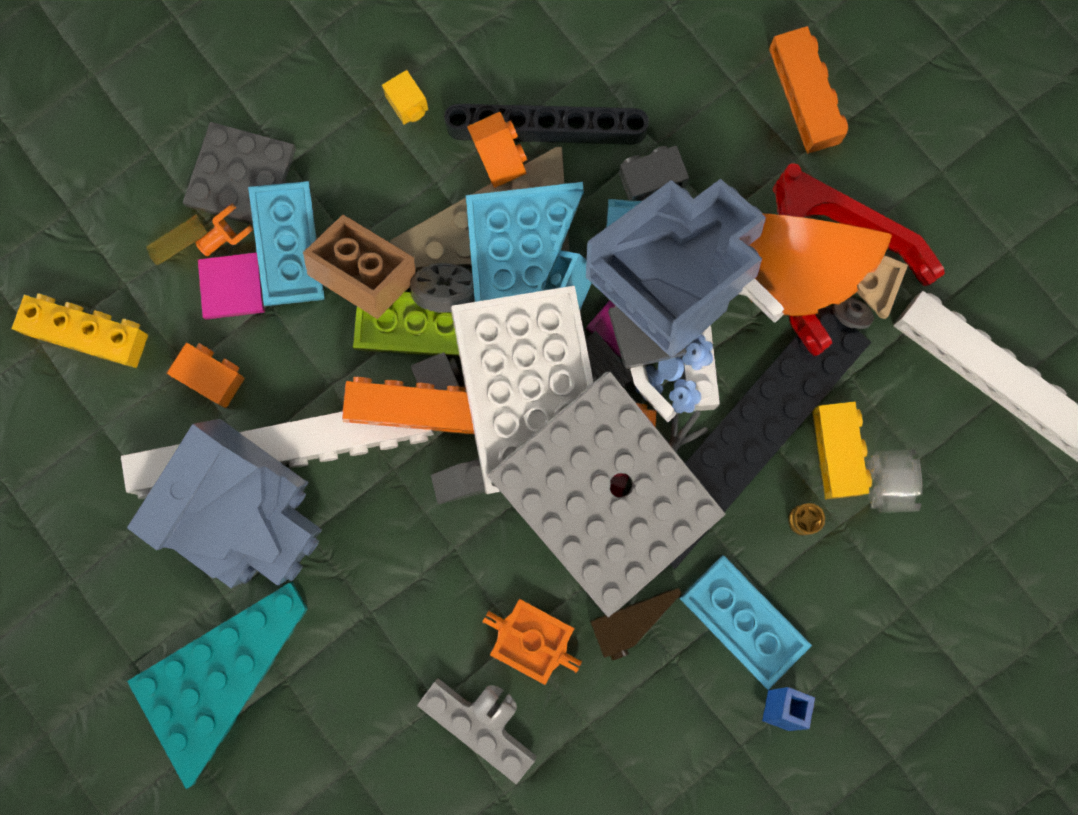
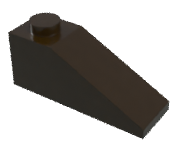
(630, 624)

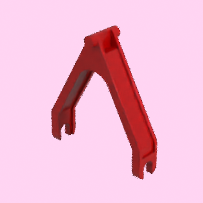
(805, 196)

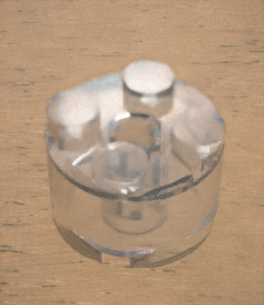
(895, 481)

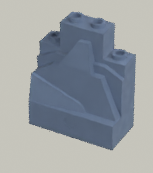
(677, 260)
(228, 508)

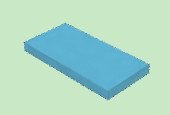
(282, 233)
(745, 622)

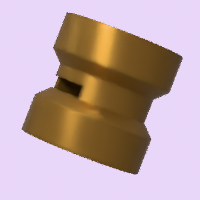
(812, 518)

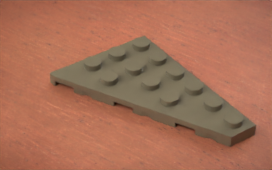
(446, 234)

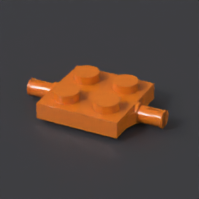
(532, 641)

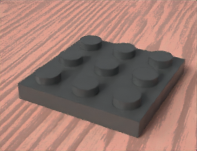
(232, 163)

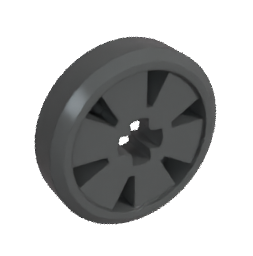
(442, 286)

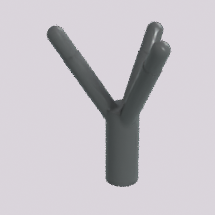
(679, 440)

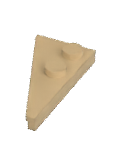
(881, 287)

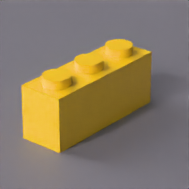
(841, 450)

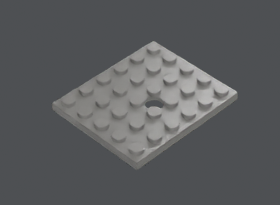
(564, 494)

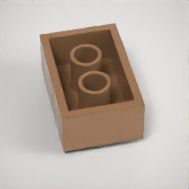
(359, 266)

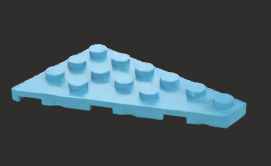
(518, 237)

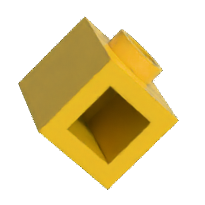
(405, 97)

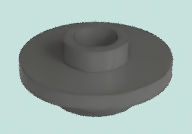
(853, 313)

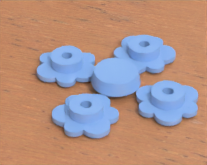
(684, 393)

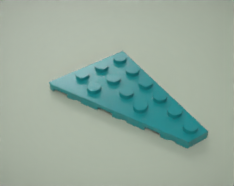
(205, 685)

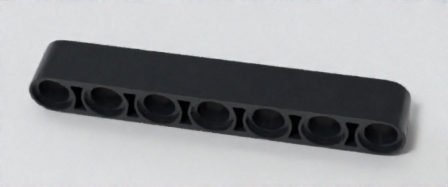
(561, 118)

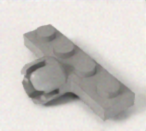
(480, 726)

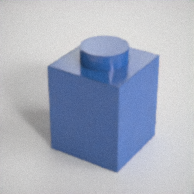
(788, 709)

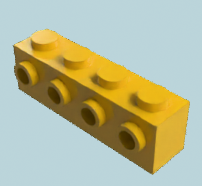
(79, 330)

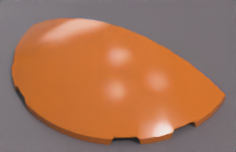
(815, 261)

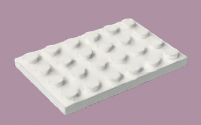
(519, 367)

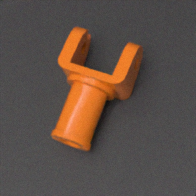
(221, 233)

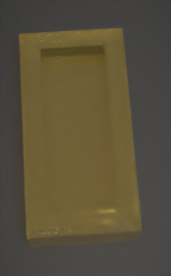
(176, 240)

